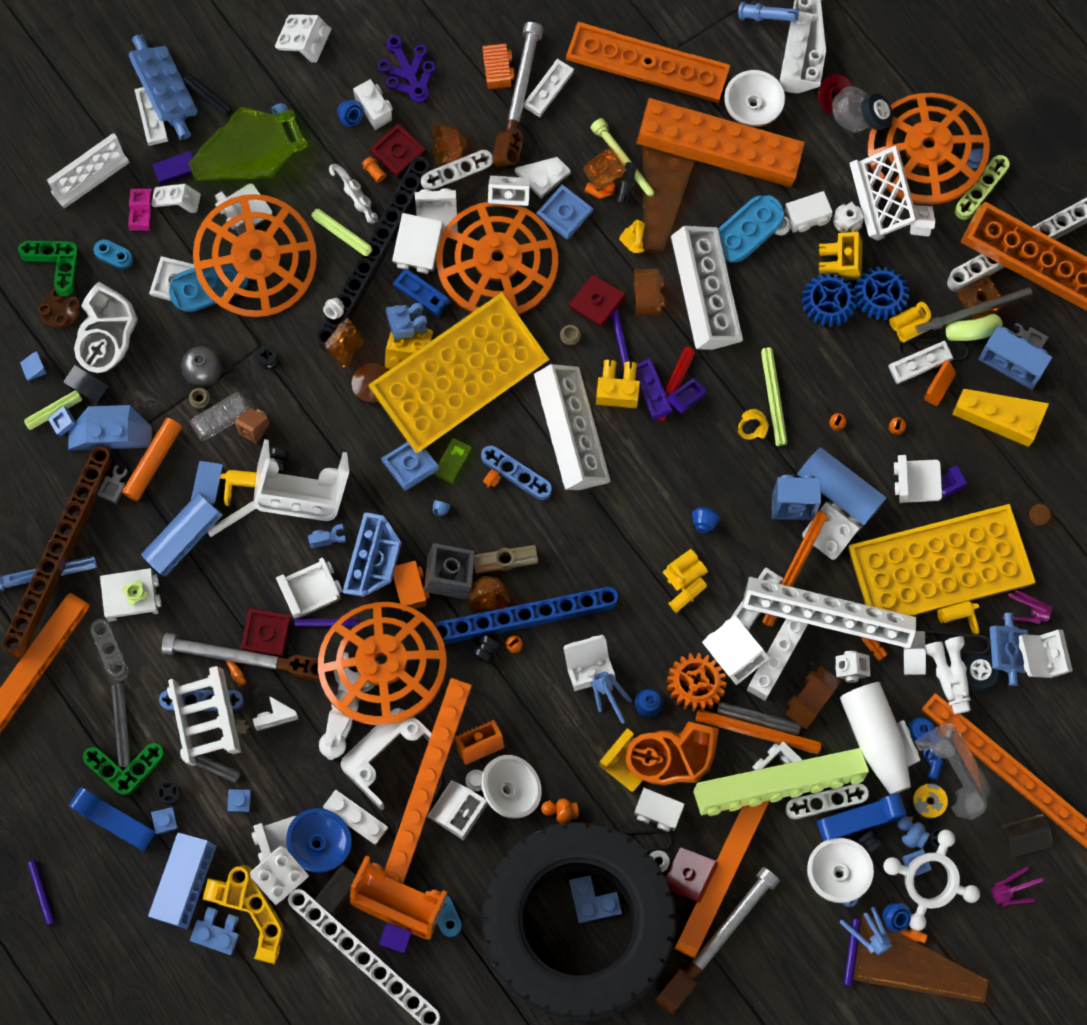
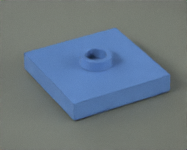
(564, 212)
(408, 466)

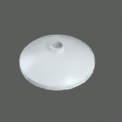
(757, 88)
(518, 780)
(844, 857)

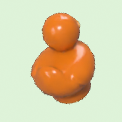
(564, 810)

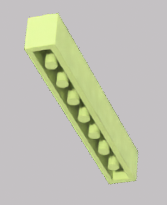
(780, 781)

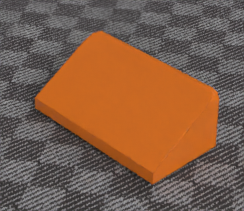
(940, 383)

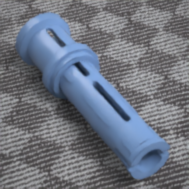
(760, 12)

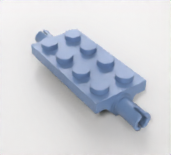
(163, 85)

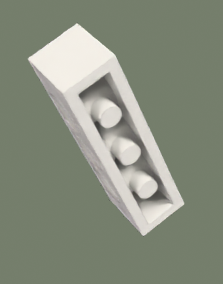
(778, 656)

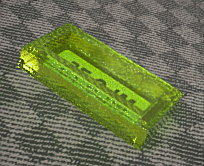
(452, 460)

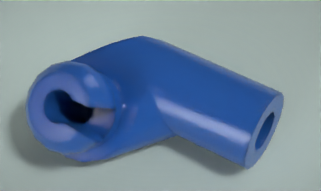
(935, 764)

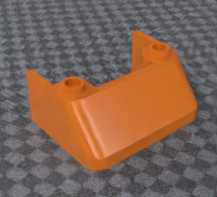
(396, 902)

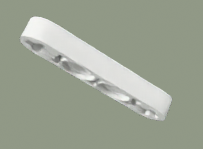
(455, 167)
(827, 802)

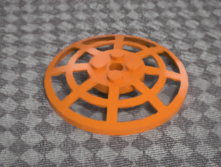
(939, 153)
(251, 268)
(497, 270)
(384, 673)

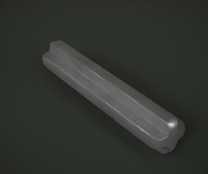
(217, 768)

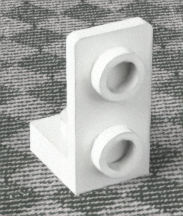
(176, 195)
(786, 753)

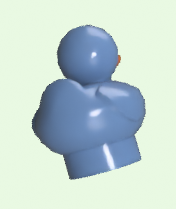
(916, 835)

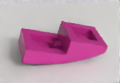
(140, 209)

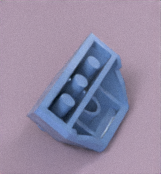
(111, 428)
(372, 557)

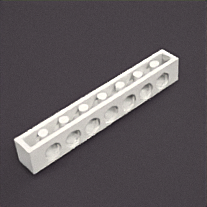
(829, 612)

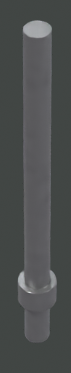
(937, 322)

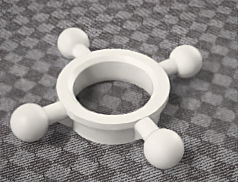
(970, 893)

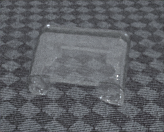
(948, 743)

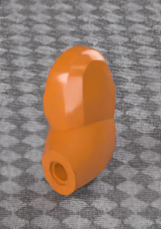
(673, 757)

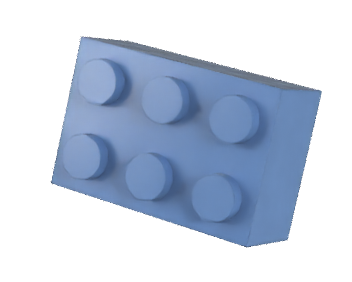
(1015, 357)
(796, 497)

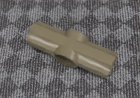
(519, 557)

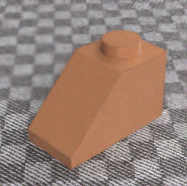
(252, 424)

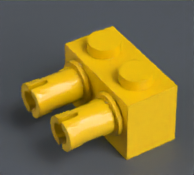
(849, 256)
(618, 391)

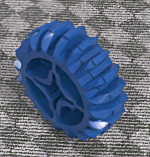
(872, 281)
(840, 288)

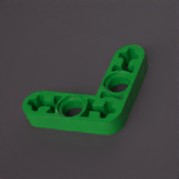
(62, 260)
(120, 775)

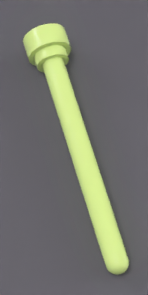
(601, 129)

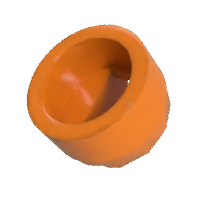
(833, 419)
(892, 425)
(516, 647)

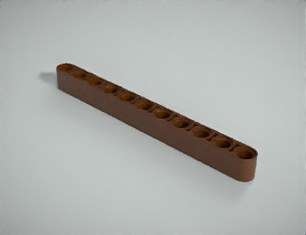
(58, 561)

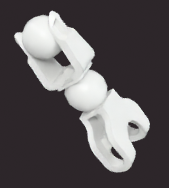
(339, 725)

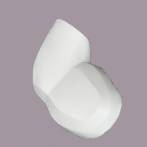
(106, 331)

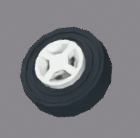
(877, 111)
(986, 674)

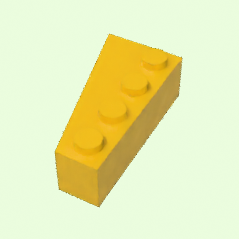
(1002, 414)

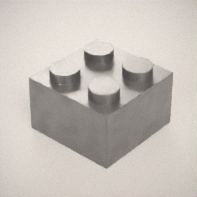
(449, 571)

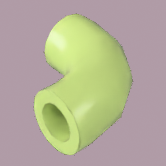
(973, 329)

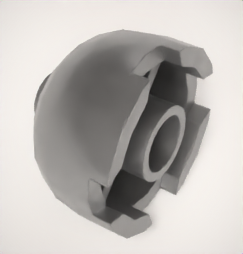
(202, 366)

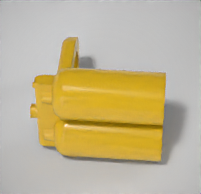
(907, 320)
(237, 478)
(685, 570)
(959, 611)

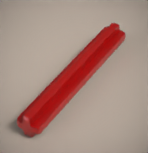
(679, 373)

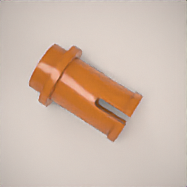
(373, 168)

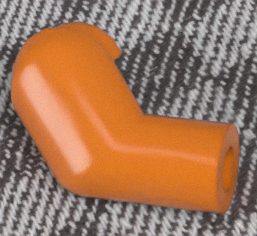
(609, 190)

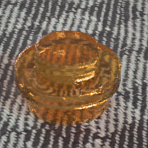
(1039, 514)

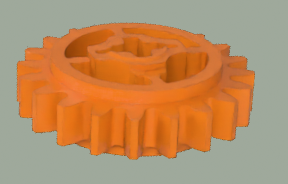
(701, 666)

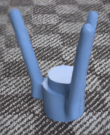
(603, 683)
(879, 942)

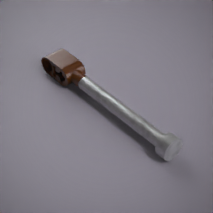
(509, 142)
(172, 644)
(685, 980)

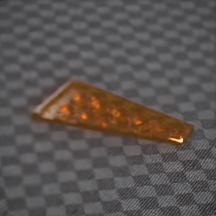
(668, 178)
(915, 968)

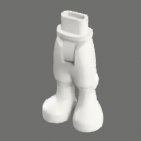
(952, 678)

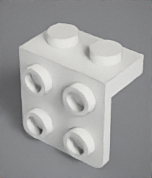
(305, 35)
(437, 205)
(235, 209)
(917, 480)
(836, 531)
(1045, 654)
(586, 660)
(271, 836)
(278, 874)

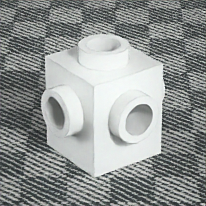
(848, 218)
(852, 666)

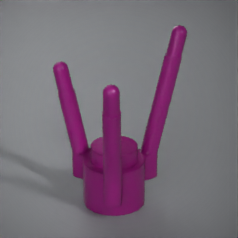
(1039, 610)
(1003, 893)

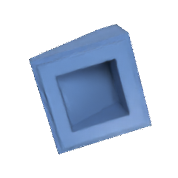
(33, 366)

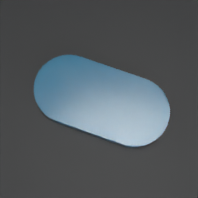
(750, 227)
(188, 293)

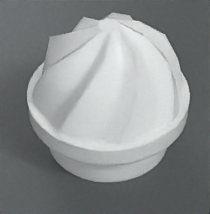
(333, 308)

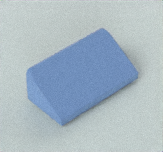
(207, 480)

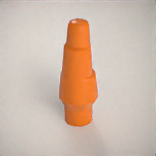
(236, 673)
(914, 935)

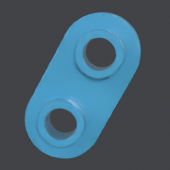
(112, 253)
(449, 914)

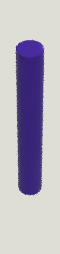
(620, 337)
(324, 622)
(41, 893)
(851, 956)

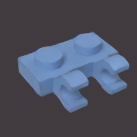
(400, 320)
(215, 937)

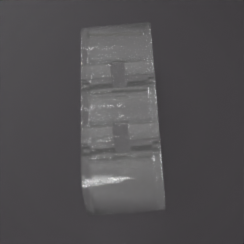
(219, 416)
(116, 656)

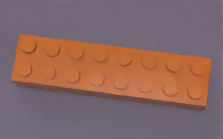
(720, 142)
(1028, 253)

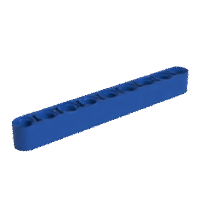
(533, 609)

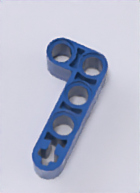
(862, 818)
(111, 819)

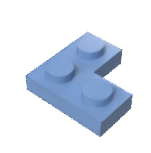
(590, 907)

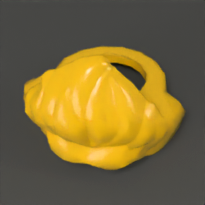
(633, 237)
(761, 430)

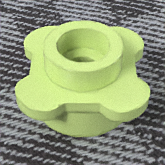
(129, 589)

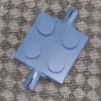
(1006, 650)

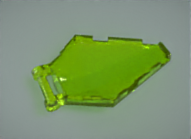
(247, 147)

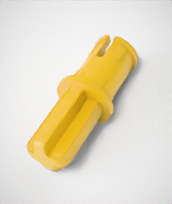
(687, 594)

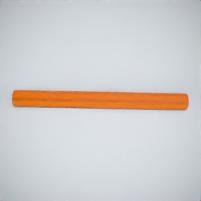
(800, 557)
(758, 731)

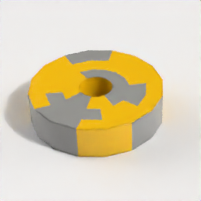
(932, 791)

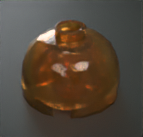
(448, 144)
(487, 595)

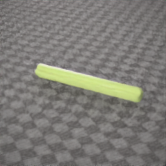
(774, 396)

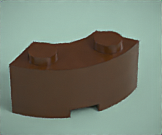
(813, 697)

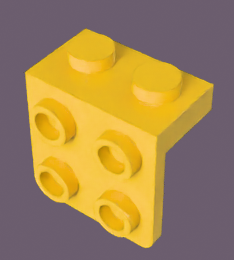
(400, 349)

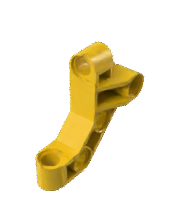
(239, 896)

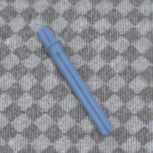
(26, 576)

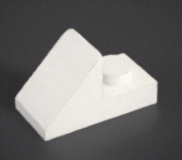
(925, 221)
(915, 656)
(280, 715)

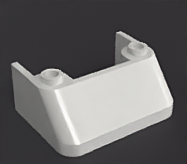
(299, 495)
(357, 761)

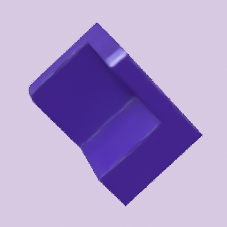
(952, 482)
(395, 938)

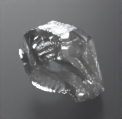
(847, 109)

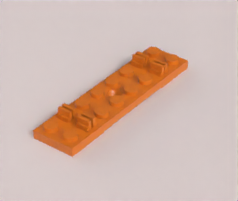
(668, 69)

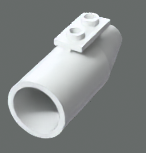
(882, 741)

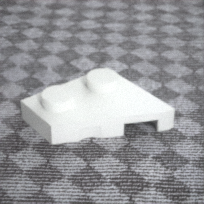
(544, 175)

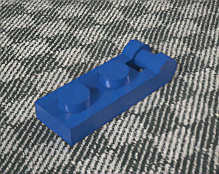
(421, 292)

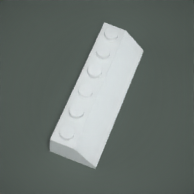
(706, 287)
(571, 427)

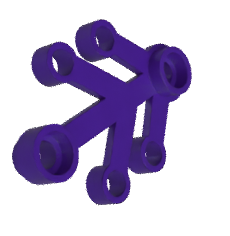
(407, 72)

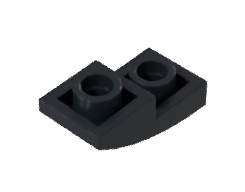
(86, 384)

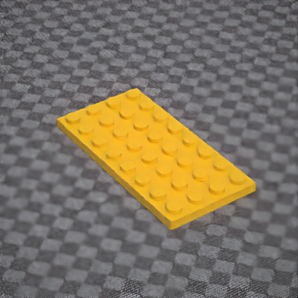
(458, 372)
(943, 563)

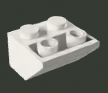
(458, 809)

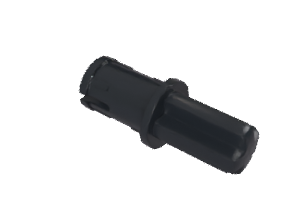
(626, 182)

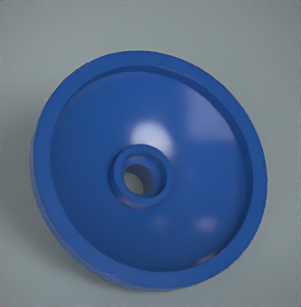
(323, 828)

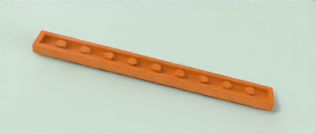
(1010, 770)
(427, 780)

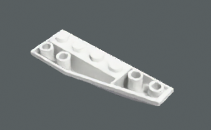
(804, 49)

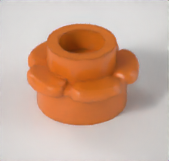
(492, 478)

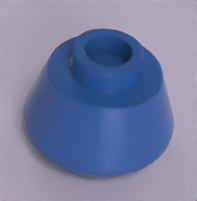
(350, 112)
(705, 519)
(645, 707)
(917, 723)
(896, 917)

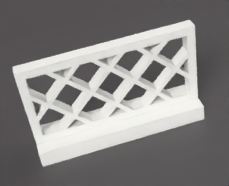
(88, 177)
(869, 202)

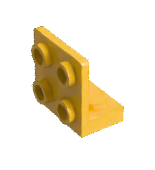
(615, 762)

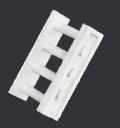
(224, 721)

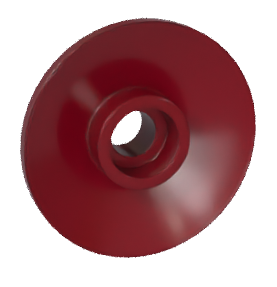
(831, 83)

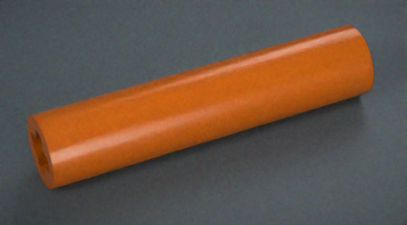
(152, 459)

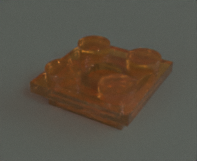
(612, 169)
(983, 286)
(344, 343)

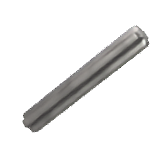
(758, 718)
(121, 725)

